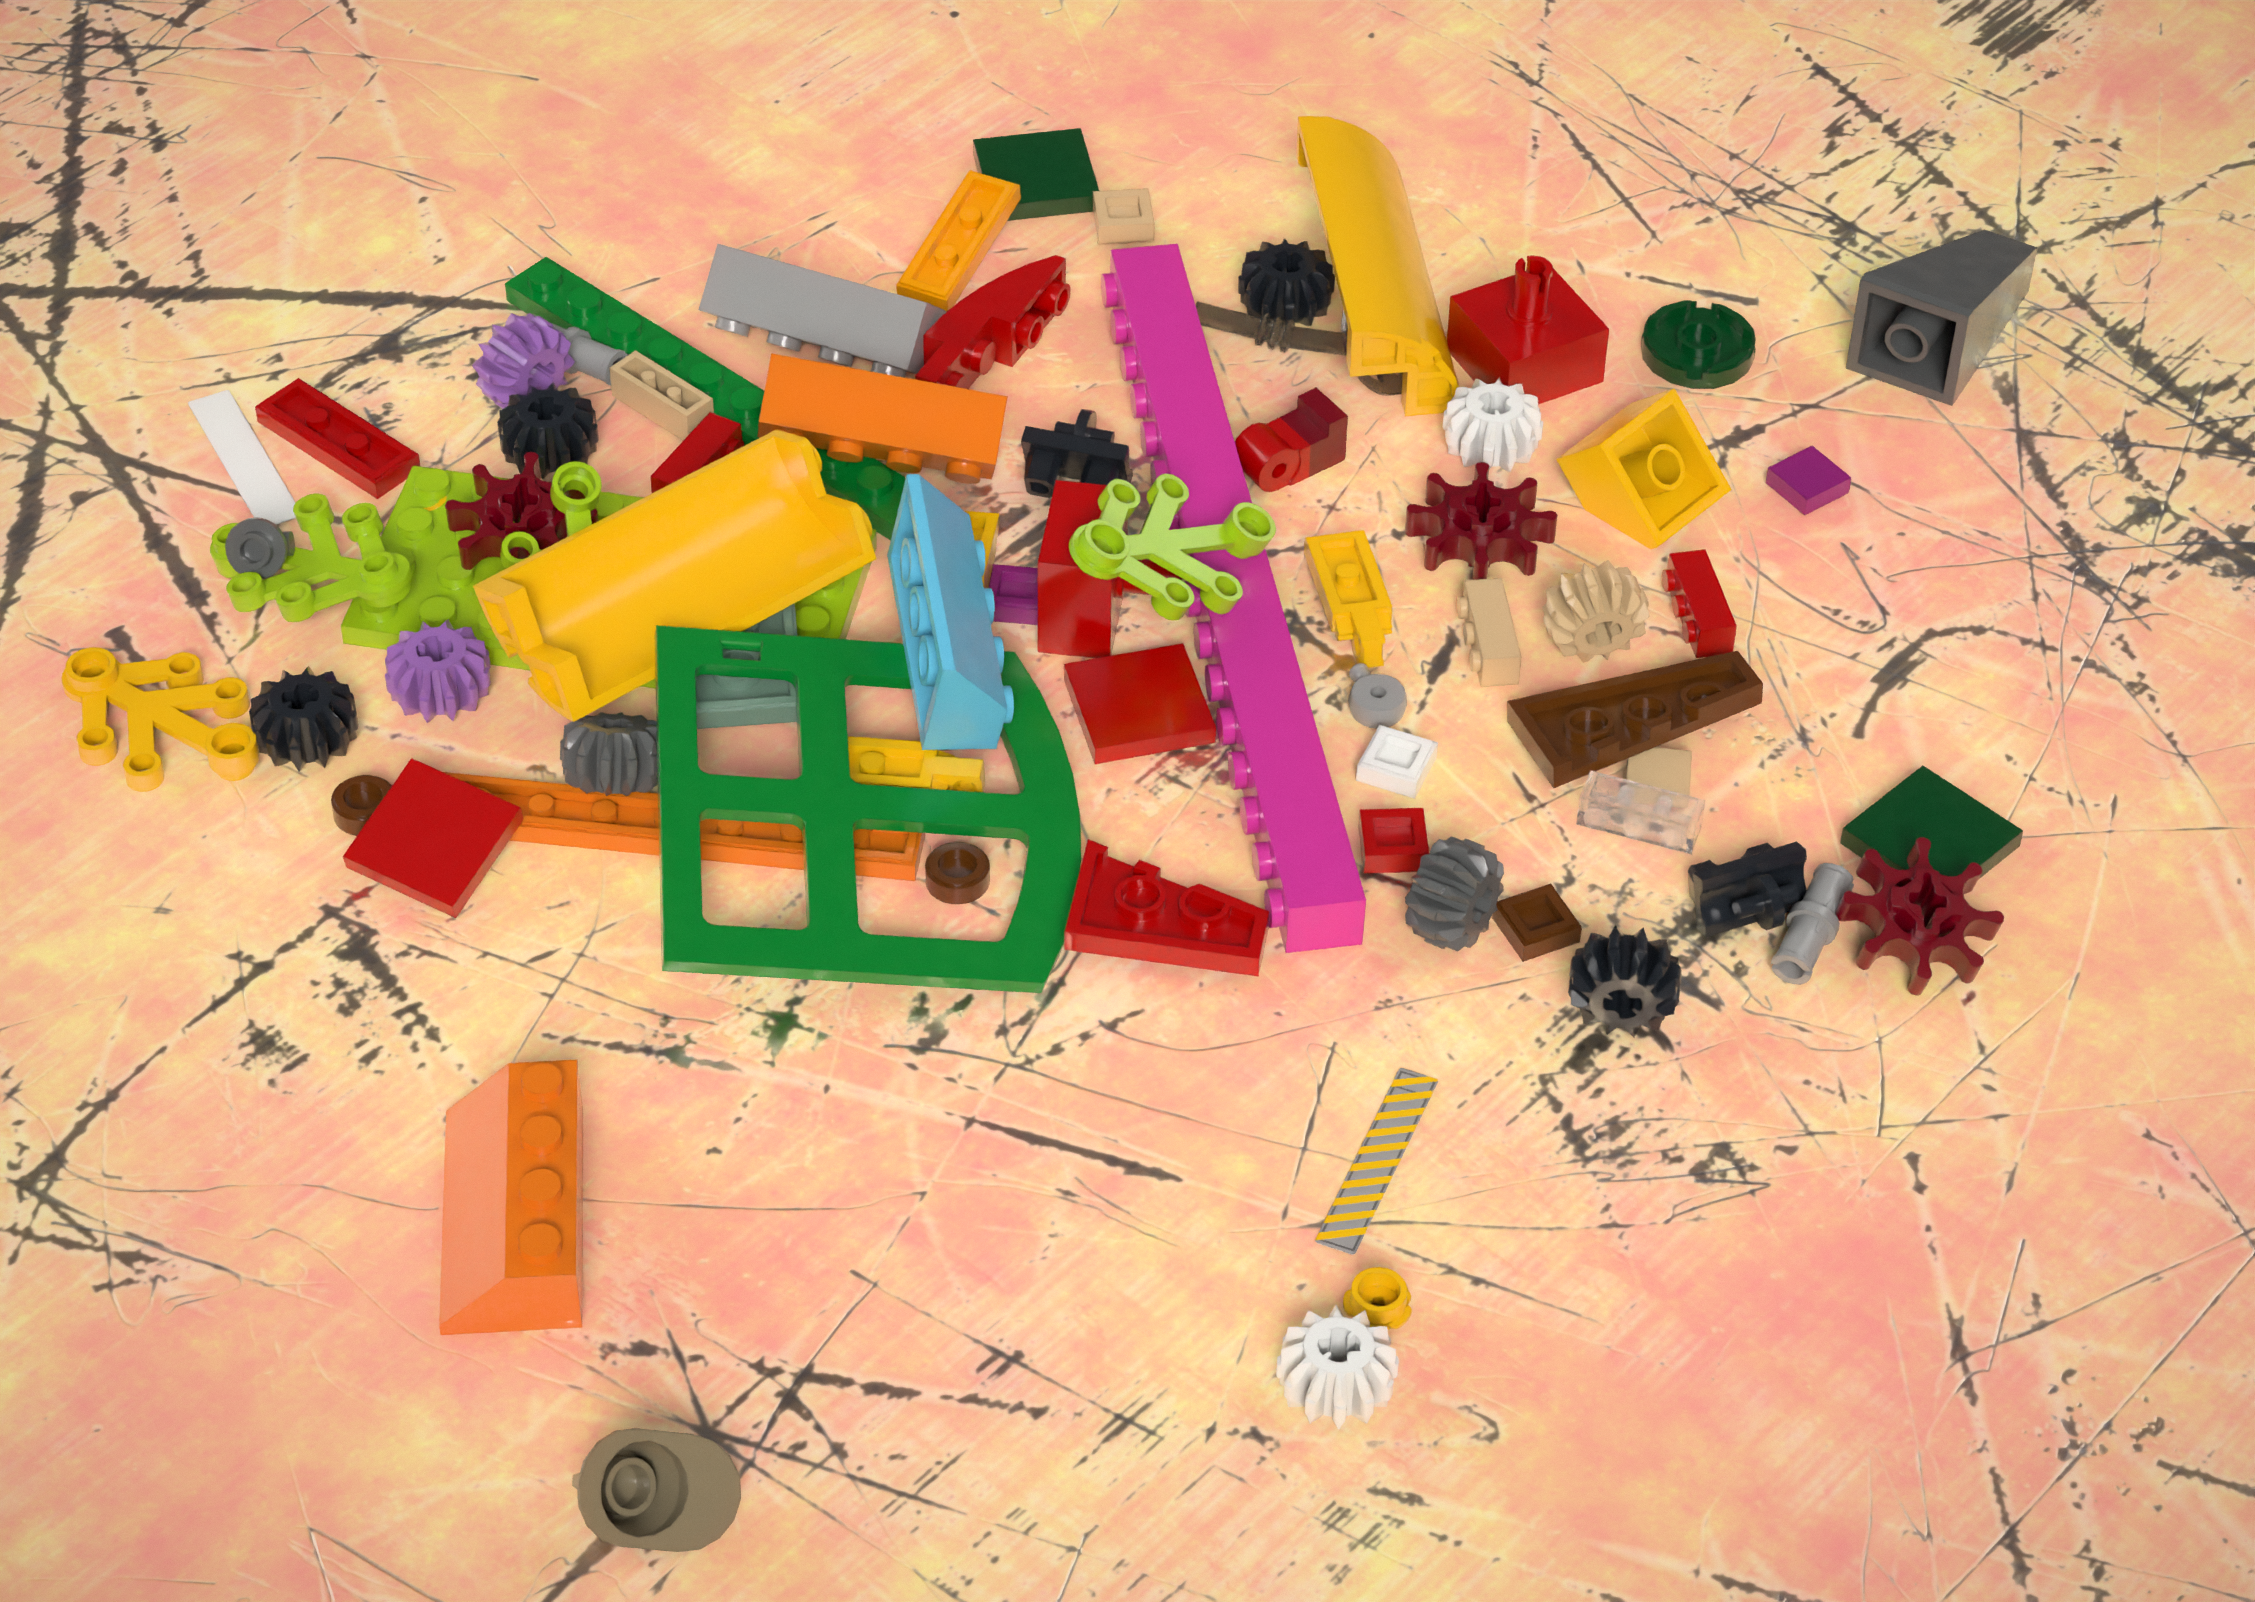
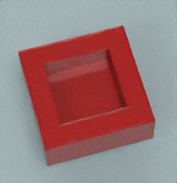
(1392, 839)

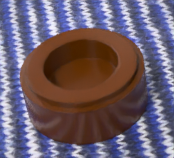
(356, 800)
(957, 873)

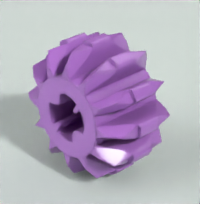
(522, 355)
(437, 671)

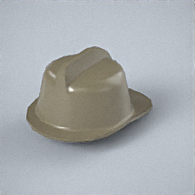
(657, 1490)

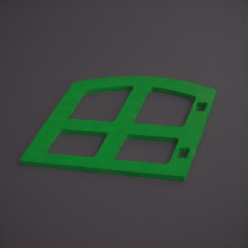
(832, 806)

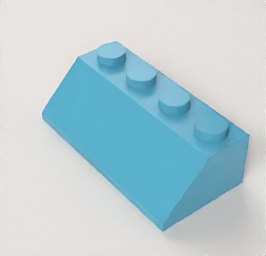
(947, 623)

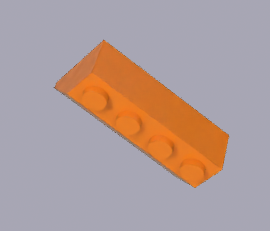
(884, 418)
(514, 1203)

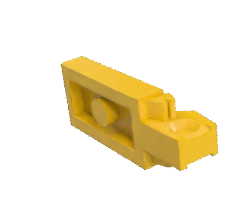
(1351, 592)
(907, 765)

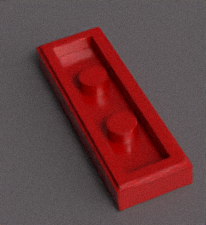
(337, 438)

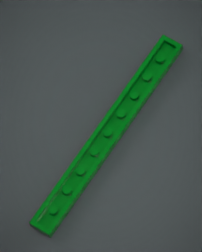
(570, 301)

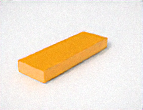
(959, 240)

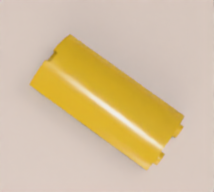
(1377, 262)
(692, 555)

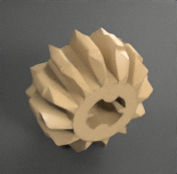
(1595, 611)

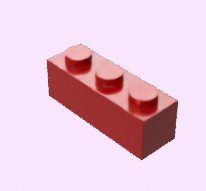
(705, 444)
(1699, 603)

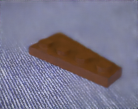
(1629, 714)

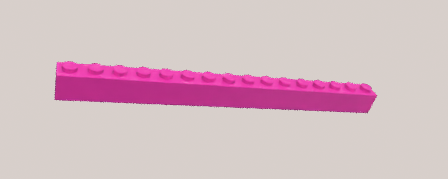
(1249, 651)

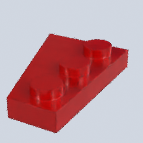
(1148, 918)

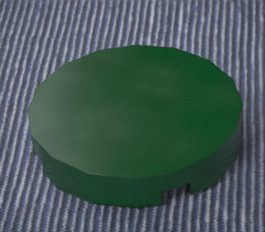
(1698, 345)

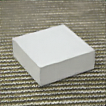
(1397, 761)

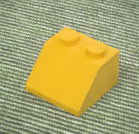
(1646, 470)

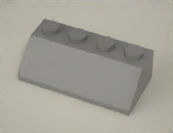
(818, 310)

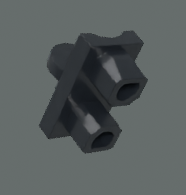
(1074, 453)
(1748, 889)

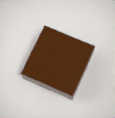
(1537, 922)

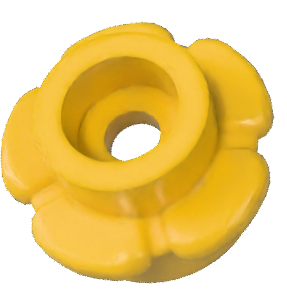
(1379, 1287)

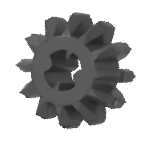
(610, 754)
(1454, 893)

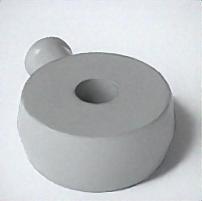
(1375, 698)

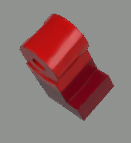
(1295, 443)

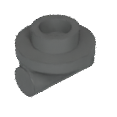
(258, 547)

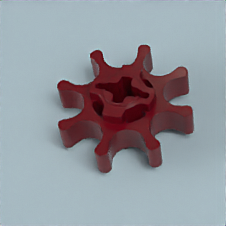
(508, 508)
(1480, 523)
(1919, 916)

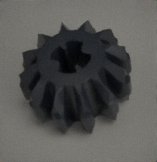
(1287, 282)
(549, 423)
(304, 718)
(1624, 981)

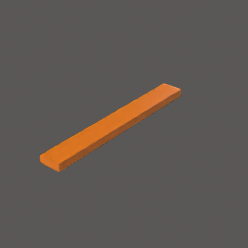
(630, 824)

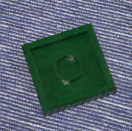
(1047, 165)
(1934, 809)

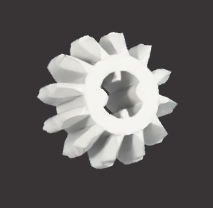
(1492, 424)
(1337, 1367)

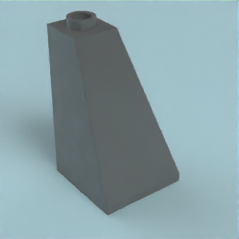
(1938, 313)

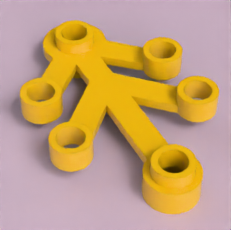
(98, 678)

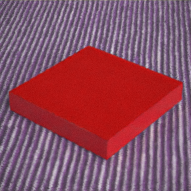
(1139, 703)
(433, 837)

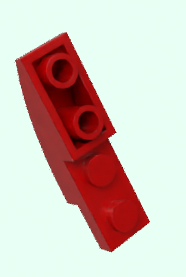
(995, 323)

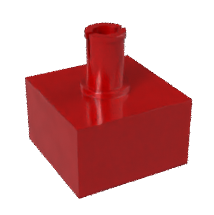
(1528, 333)
(1075, 609)

